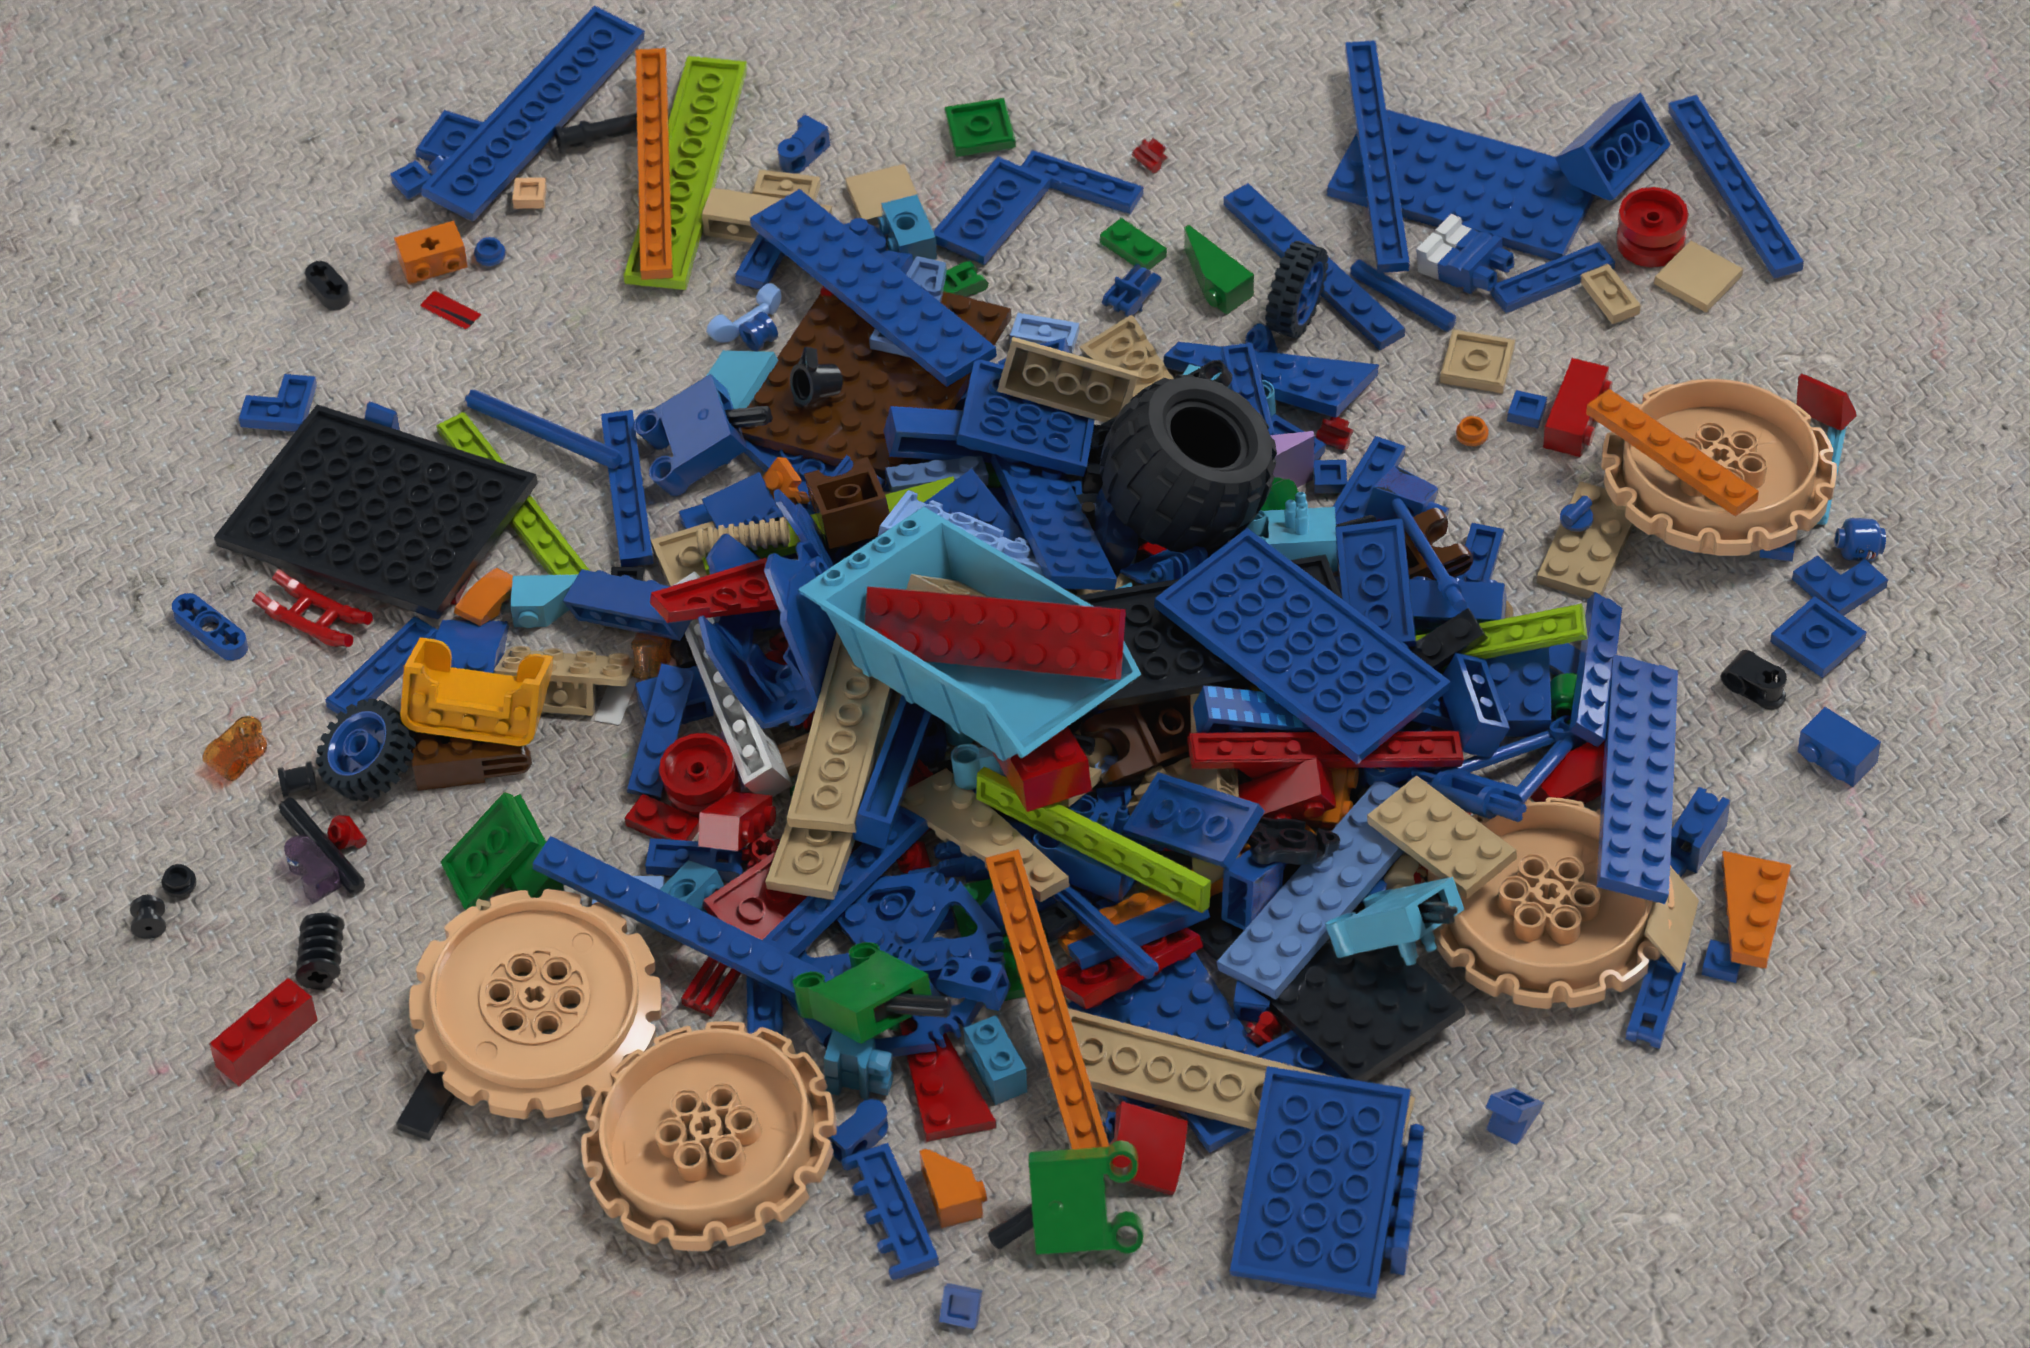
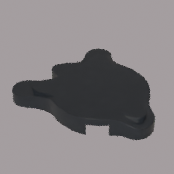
(1290, 842)

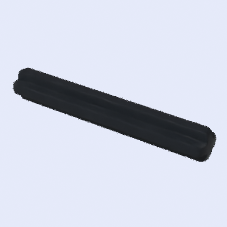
(304, 825)

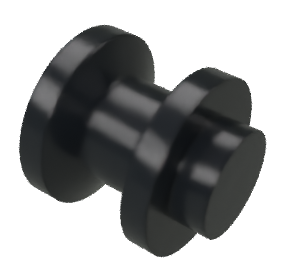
(147, 916)

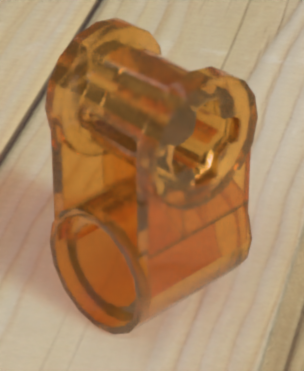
(649, 654)
(235, 752)

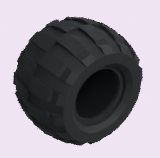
(1187, 463)

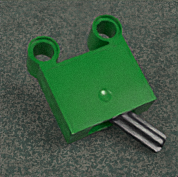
(869, 996)
(1072, 1204)

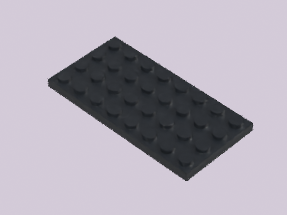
(1165, 654)
(1352, 1008)

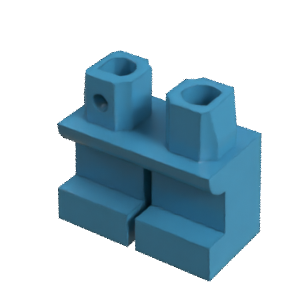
(856, 1066)

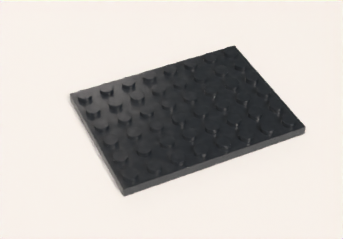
(376, 511)

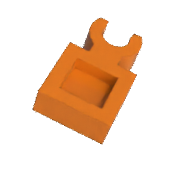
(784, 477)

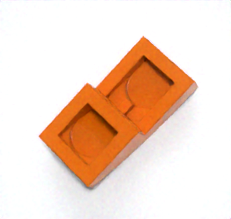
(485, 597)

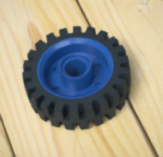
(1296, 289)
(365, 750)

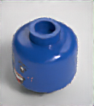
(1860, 539)

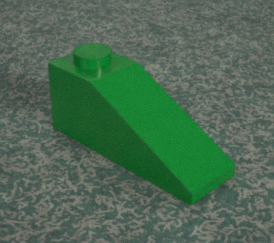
(1220, 277)

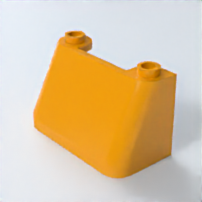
(472, 702)

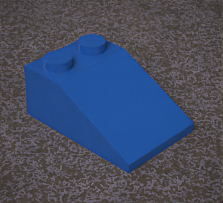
(474, 645)

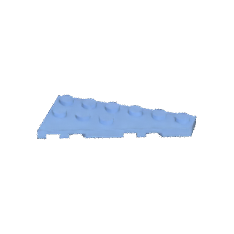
(1017, 550)

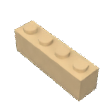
(729, 214)

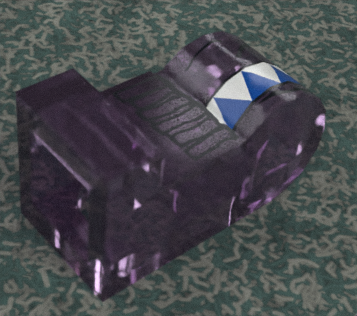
(316, 870)

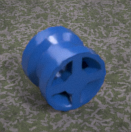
(758, 331)

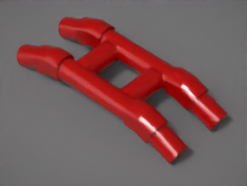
(305, 598)

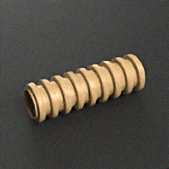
(749, 535)

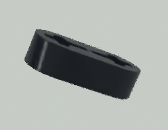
(332, 282)

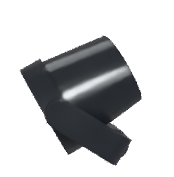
(814, 381)

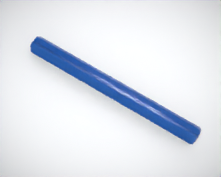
(543, 429)
(1108, 932)

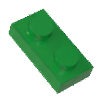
(1133, 244)

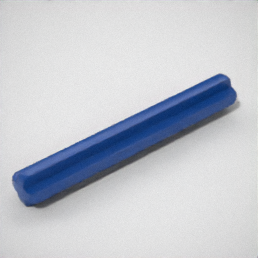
(1403, 295)

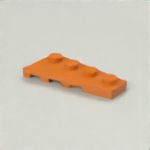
(1753, 905)

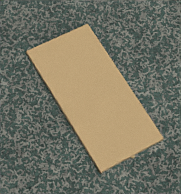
(1673, 942)

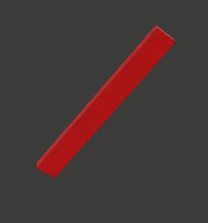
(1293, 748)

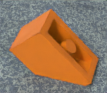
(952, 1189)

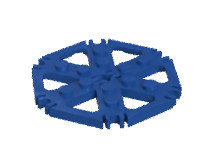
(912, 945)

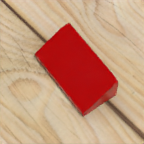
(1824, 402)

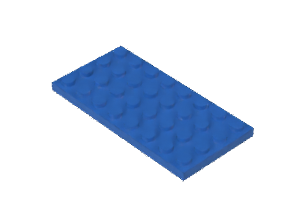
(1477, 178)
(1302, 645)

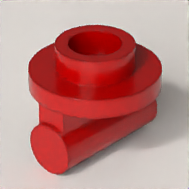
(1150, 154)
(1335, 433)
(345, 833)
(914, 858)
(1264, 1029)

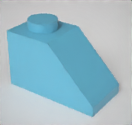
(539, 599)

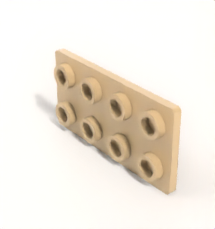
(573, 676)

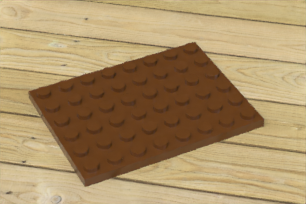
(871, 384)

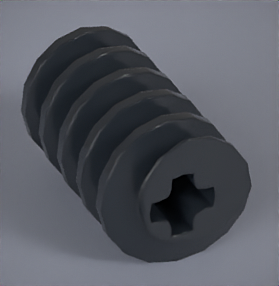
(319, 950)

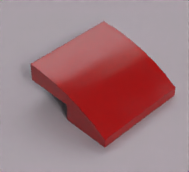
(1158, 1143)

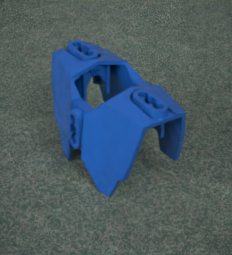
(758, 683)

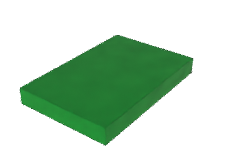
(489, 851)

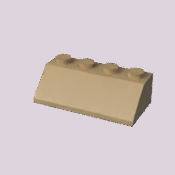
(1066, 381)

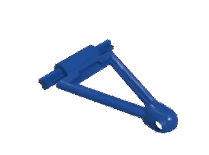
(1494, 798)

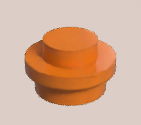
(1472, 431)

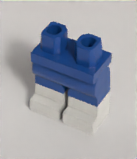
(1463, 256)

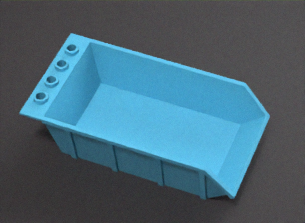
(994, 706)

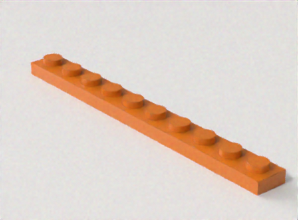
(653, 164)
(1046, 1001)

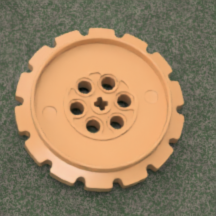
(1749, 434)
(1521, 942)
(524, 1068)
(717, 1199)

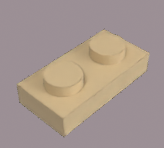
(783, 184)
(1610, 294)

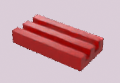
(700, 979)

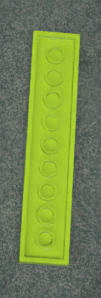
(697, 143)

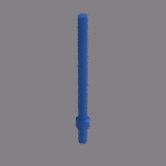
(1447, 584)

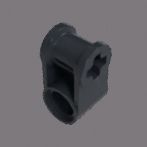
(1753, 677)

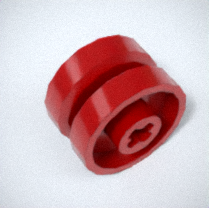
(1651, 226)
(698, 772)

